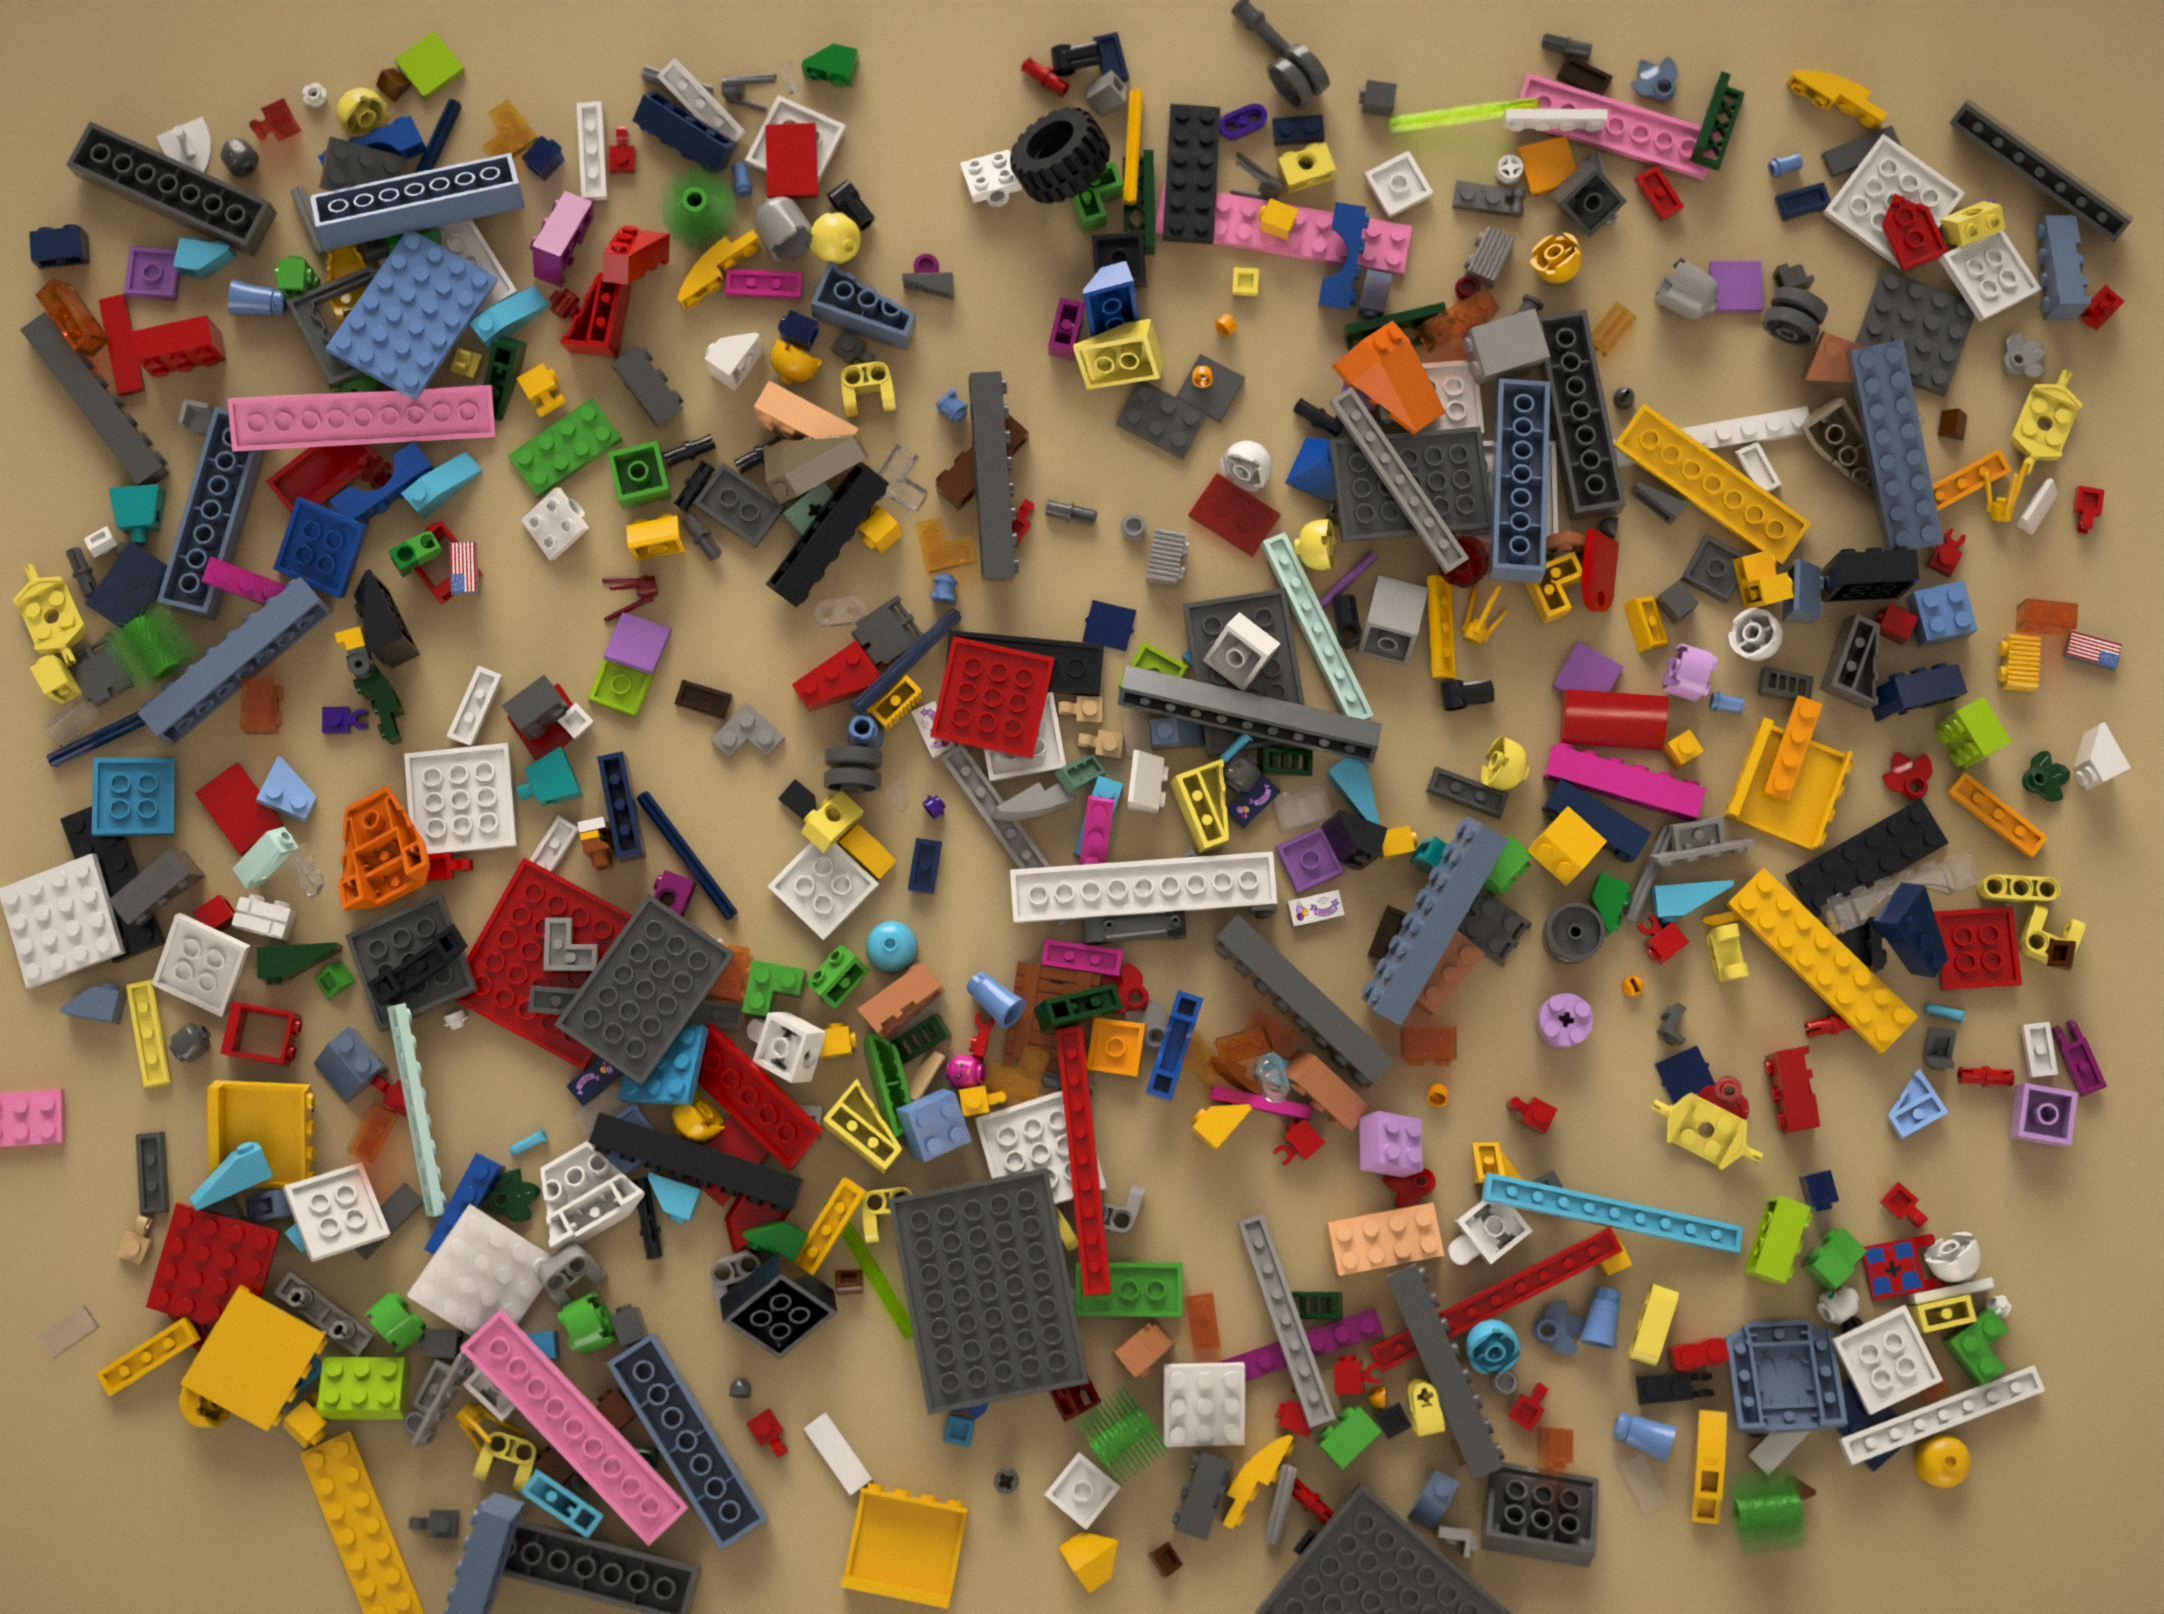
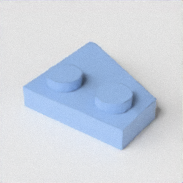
(286, 792)
(1916, 1107)

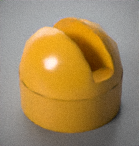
(1225, 325)
(1202, 382)
(1628, 988)
(1437, 1095)
(1377, 1397)

